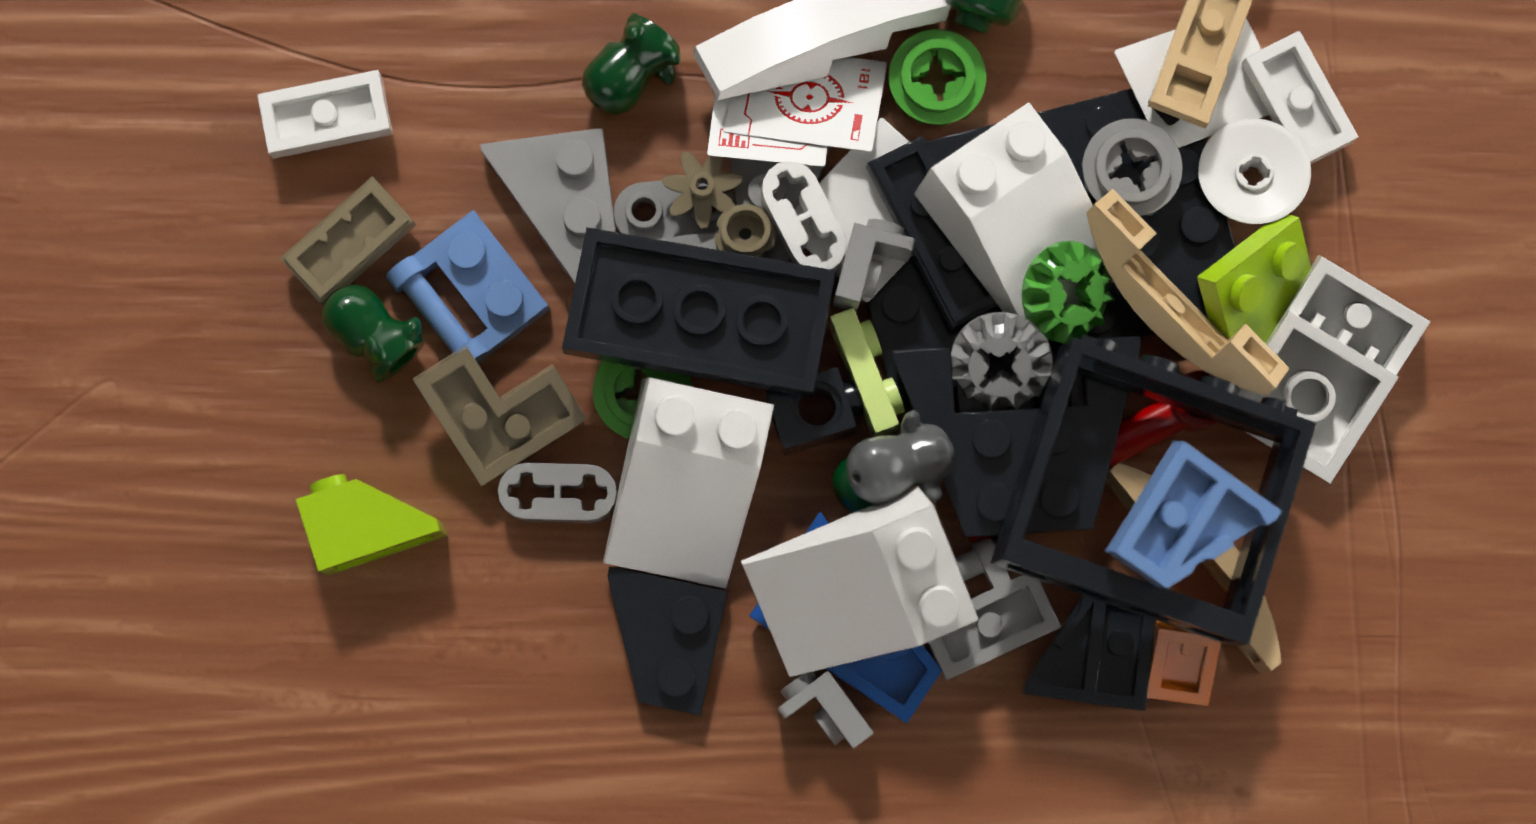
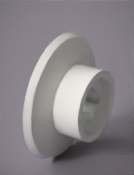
(1260, 145)

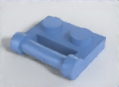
(482, 276)

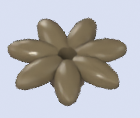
(701, 199)

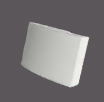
(1342, 359)

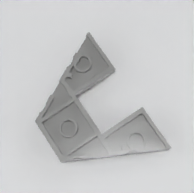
(566, 187)

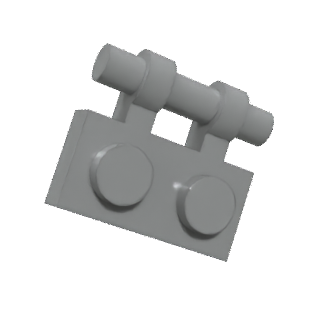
(1007, 615)

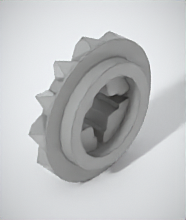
(1141, 142)
(997, 335)

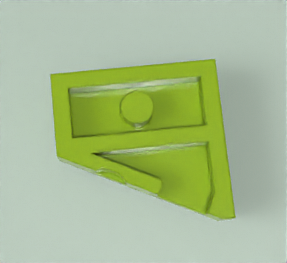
(1256, 279)

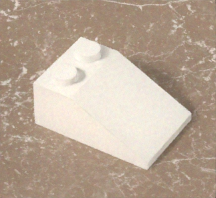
(1008, 202)
(687, 482)
(861, 586)

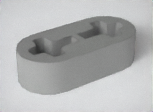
(557, 477)

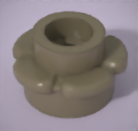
(745, 218)

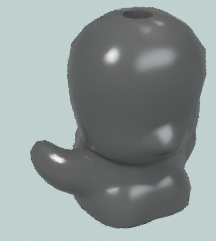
(891, 465)

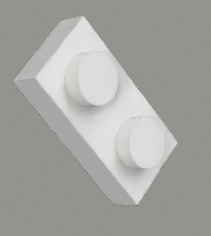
(1300, 96)
(325, 114)

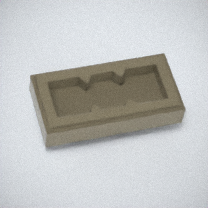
(348, 240)

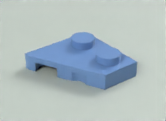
(1186, 516)

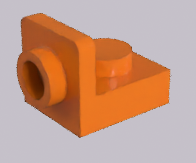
(1182, 666)

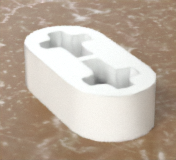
(816, 211)

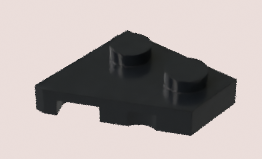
(668, 636)
(1097, 658)

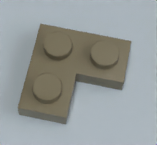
(493, 429)

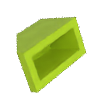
(359, 524)

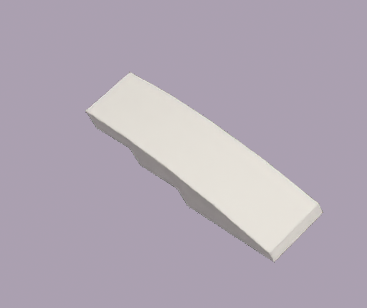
(803, 40)

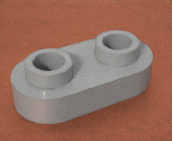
(662, 224)

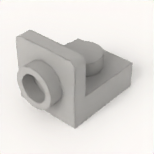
(859, 271)
(837, 715)

